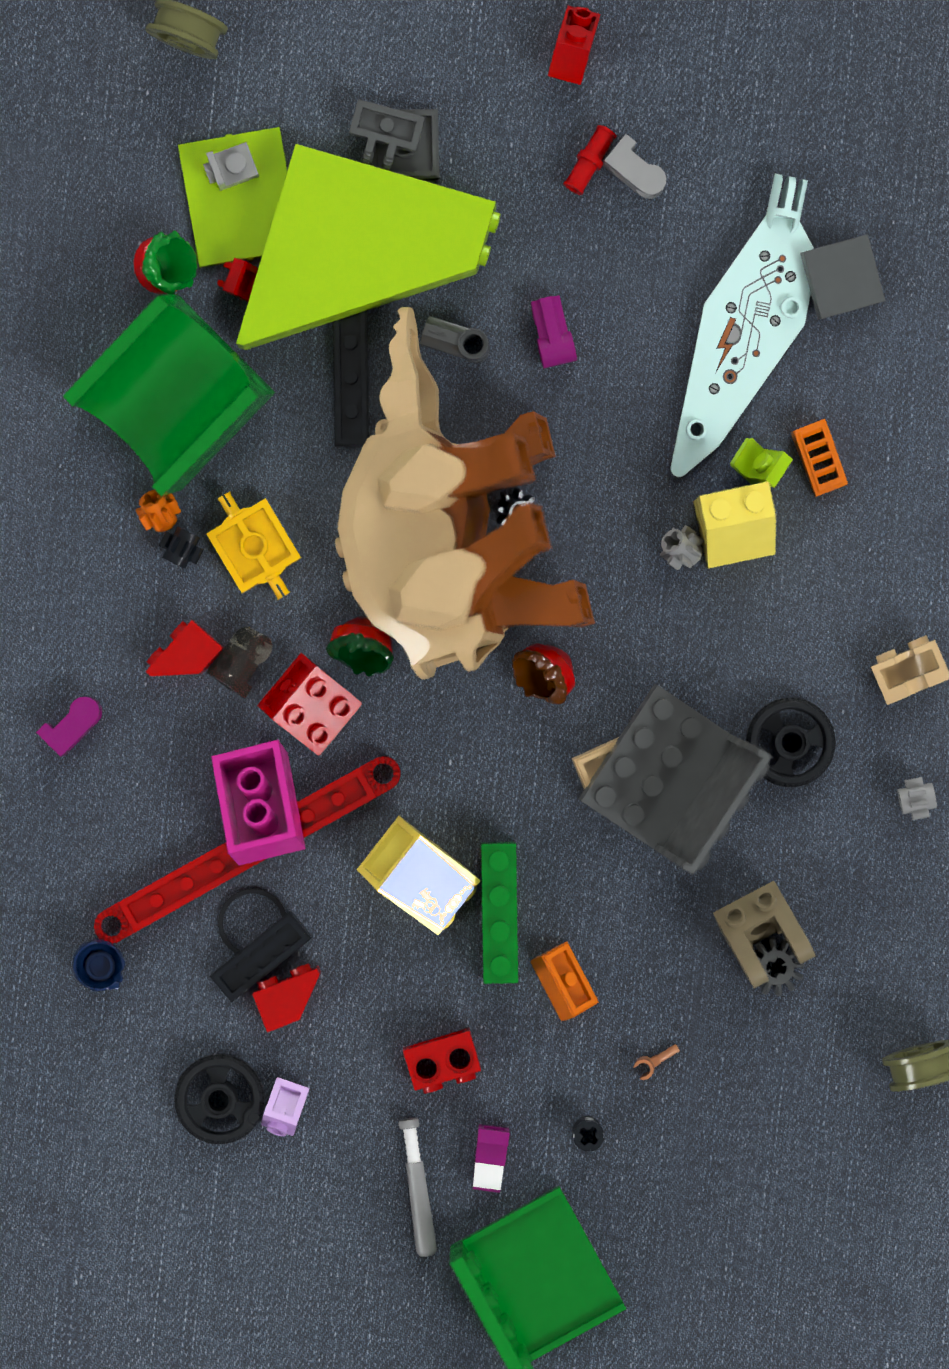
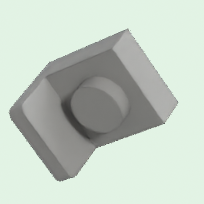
(231, 166)

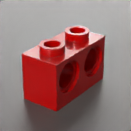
(439, 1051)

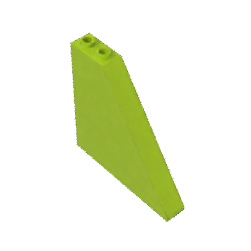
(357, 241)

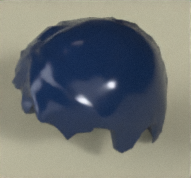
(98, 965)

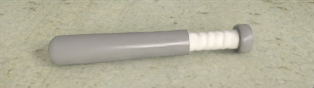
(419, 1200)

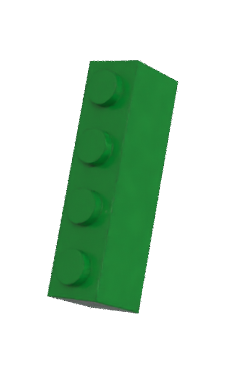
(499, 912)

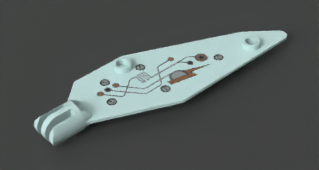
(746, 326)

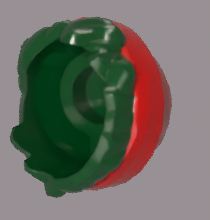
(361, 647)

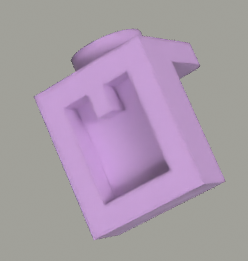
(284, 1107)

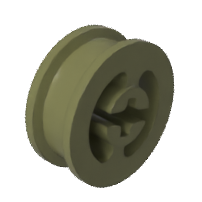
(186, 28)
(919, 1066)

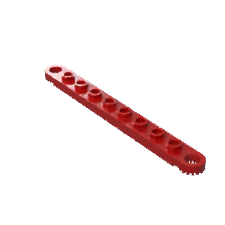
(218, 866)

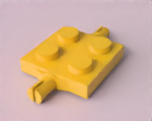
(253, 545)

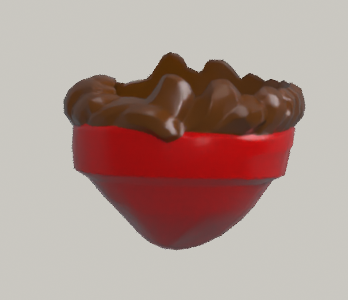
(544, 672)

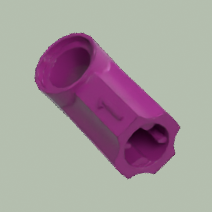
(554, 339)

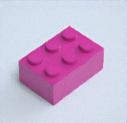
(258, 802)

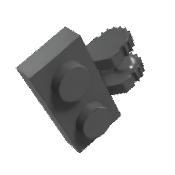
(386, 127)

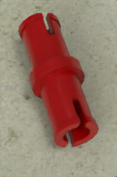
(589, 160)

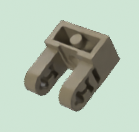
(755, 919)

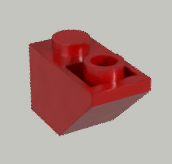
(574, 44)
(187, 654)
(286, 999)

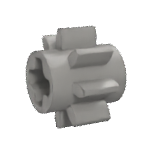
(681, 547)
(917, 798)

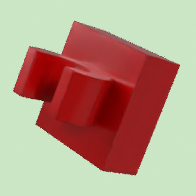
(239, 279)

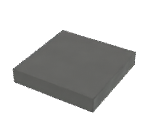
(423, 163)
(842, 277)

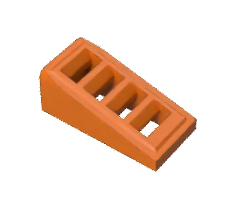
(803, 449)

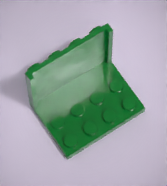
(535, 1279)

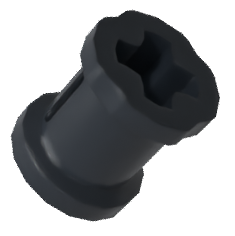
(588, 1144)

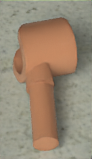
(655, 1060)

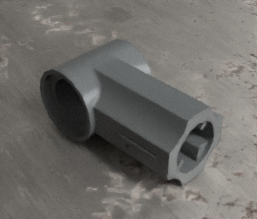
(452, 339)

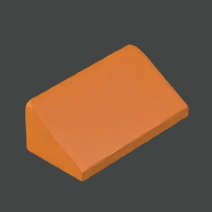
(564, 981)

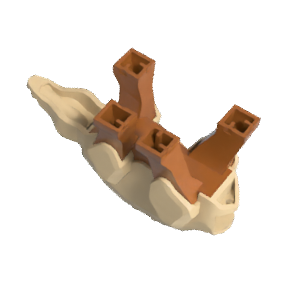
(420, 523)

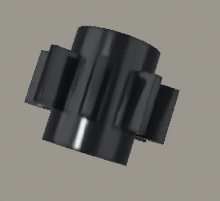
(507, 503)
(181, 547)

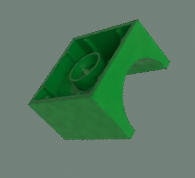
(171, 391)

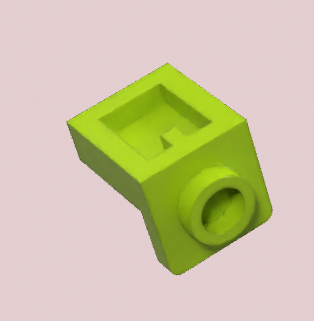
(760, 464)

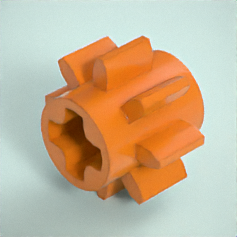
(158, 511)

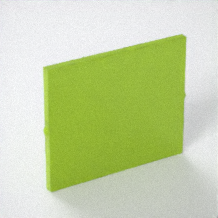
(240, 217)

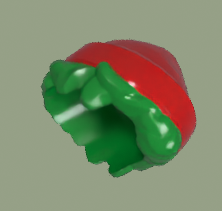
(165, 263)

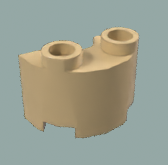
(911, 670)

